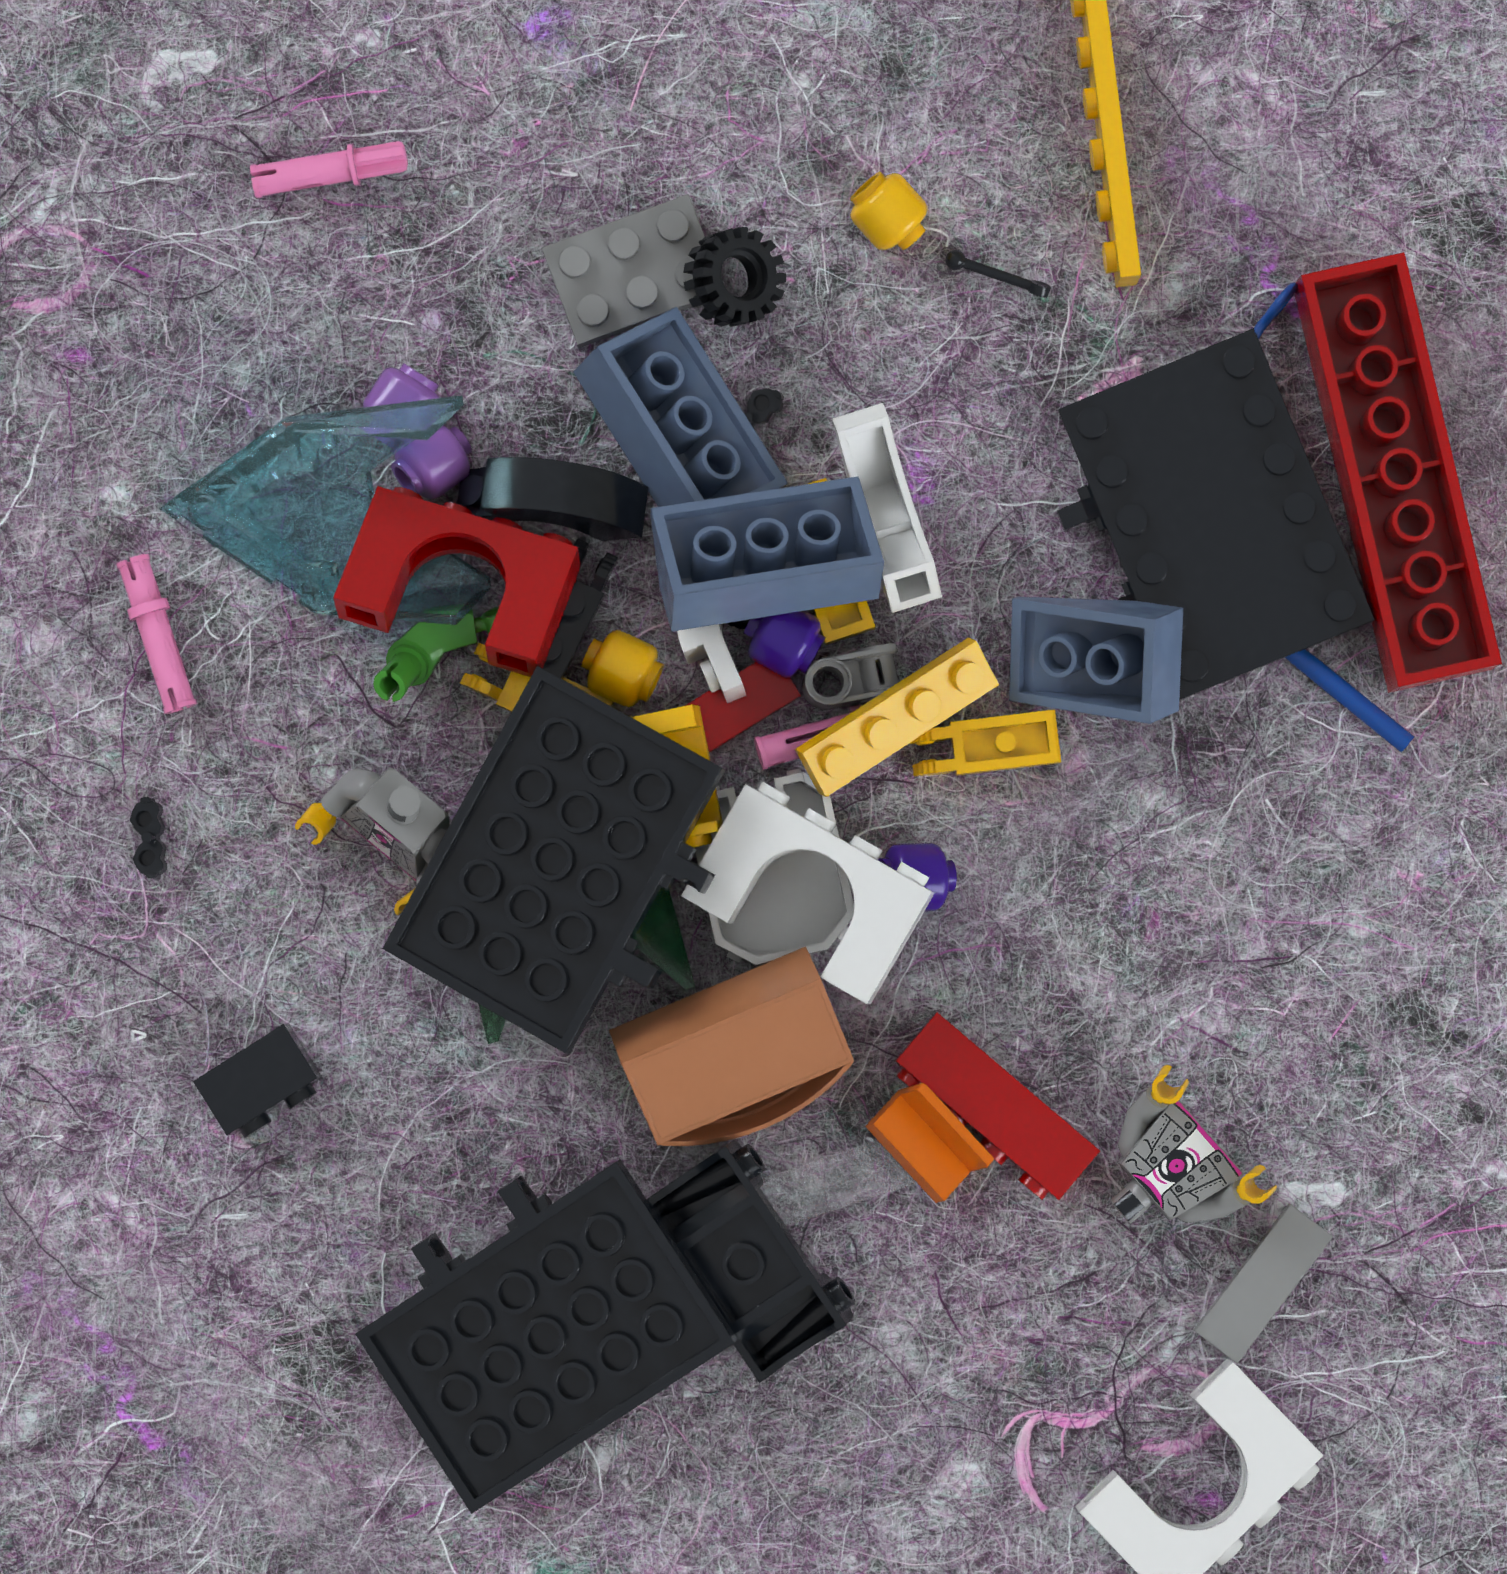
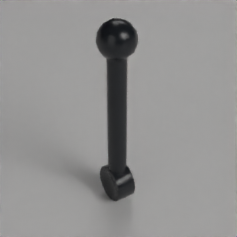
(956, 260)

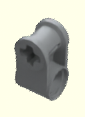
(857, 676)

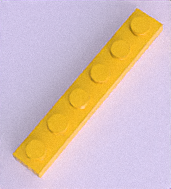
(1108, 150)

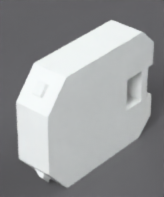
(797, 897)

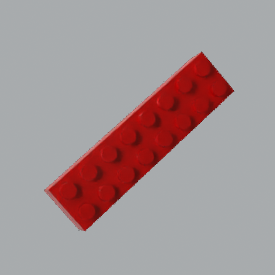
(1396, 472)

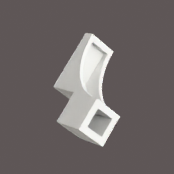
(871, 454)

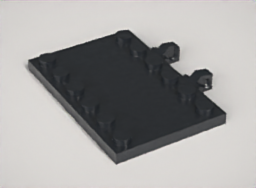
(1215, 510)
(557, 861)
(543, 1332)

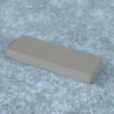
(1263, 1283)

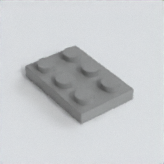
(625, 270)

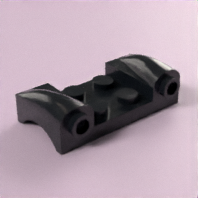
(750, 1260)

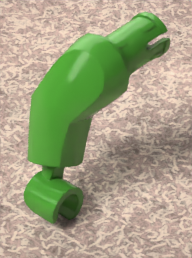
(421, 648)

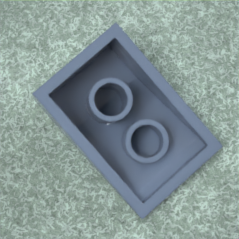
(1097, 656)

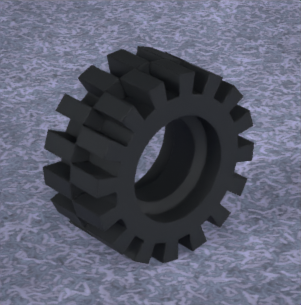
(760, 271)

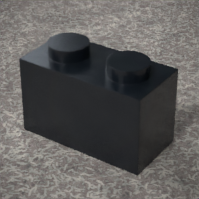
(258, 1081)

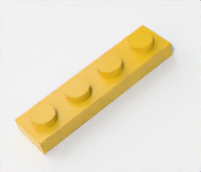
(897, 717)

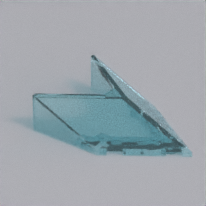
(301, 495)

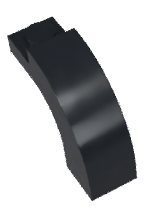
(557, 494)

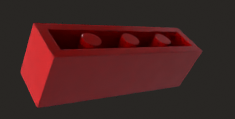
(997, 1107)

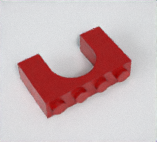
(407, 532)

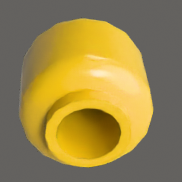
(888, 211)
(622, 668)

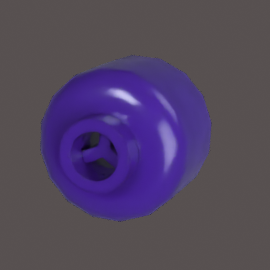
(785, 641)
(930, 861)

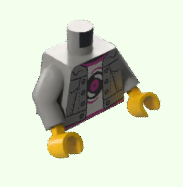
(386, 814)
(1178, 1162)

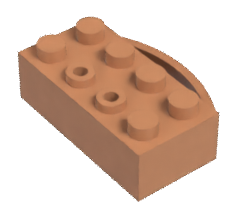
(735, 1054)

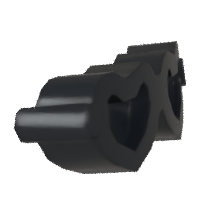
(763, 405)
(151, 852)

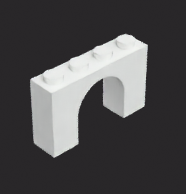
(885, 899)
(1271, 1459)

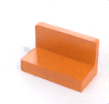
(928, 1141)

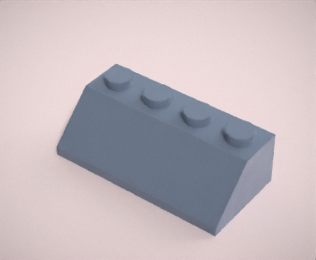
(675, 415)
(766, 553)

